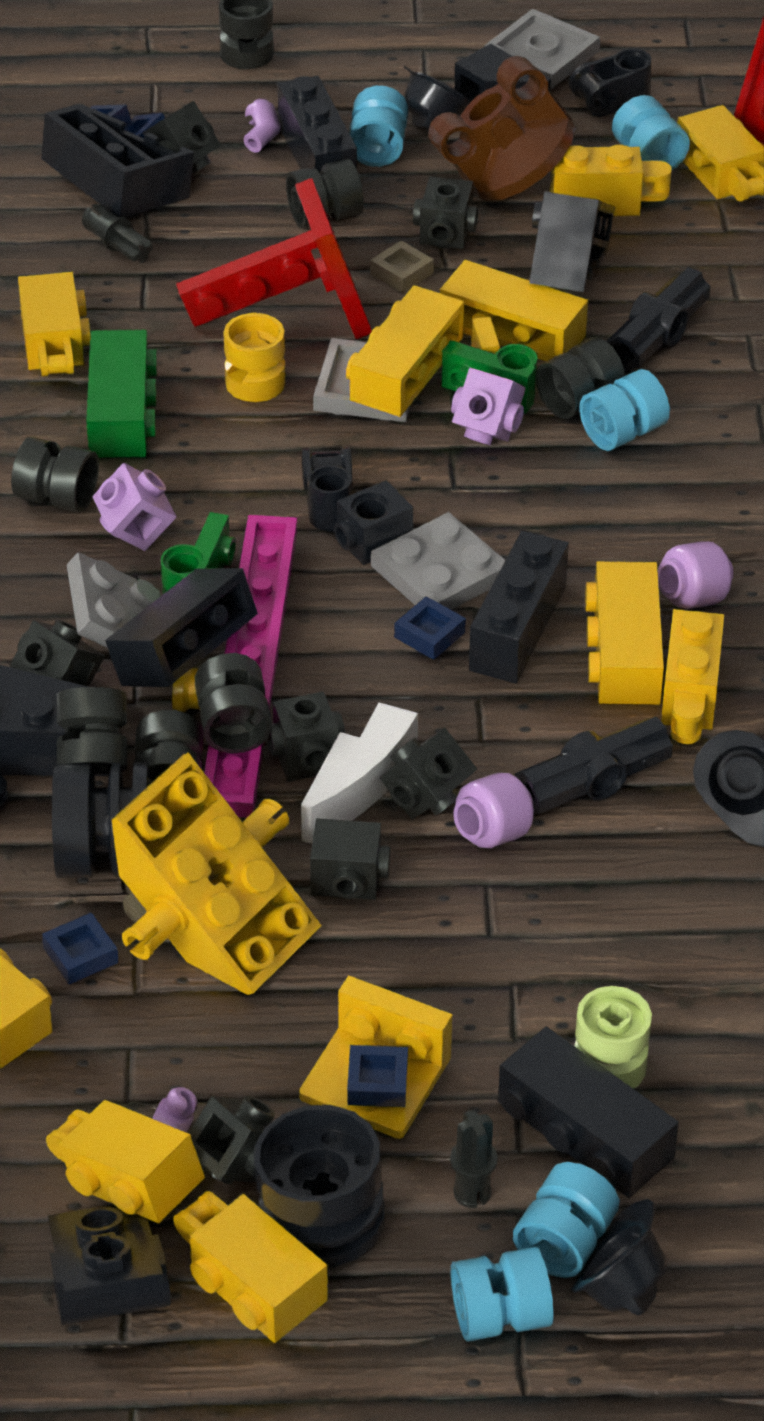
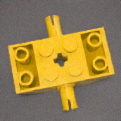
(208, 879)

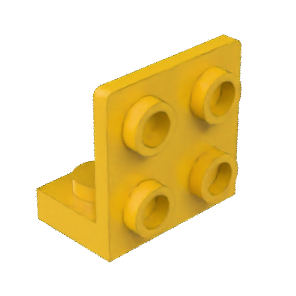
(382, 1018)

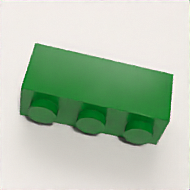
(121, 393)

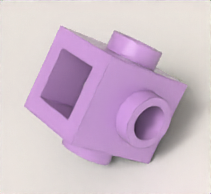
(488, 406)
(134, 506)

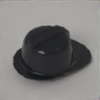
(430, 98)
(731, 781)
(625, 1262)

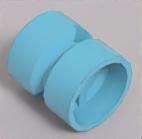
(379, 125)
(648, 125)
(625, 409)
(567, 1218)
(522, 1297)

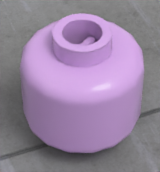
(695, 575)
(493, 810)

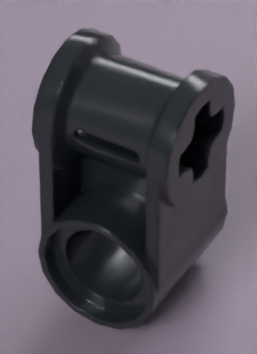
(615, 81)
(326, 480)

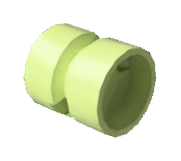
(615, 1031)

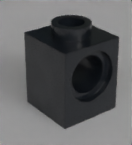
(372, 519)

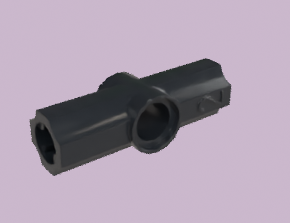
(659, 318)
(596, 764)

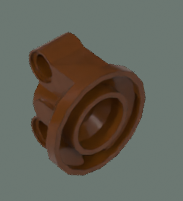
(506, 133)

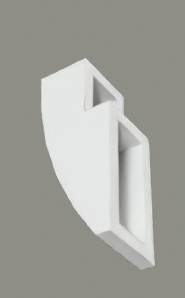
(353, 768)

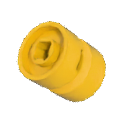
(254, 357)

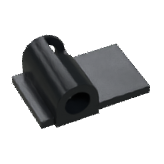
(106, 1264)

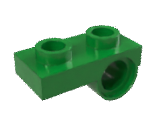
(509, 362)
(212, 550)

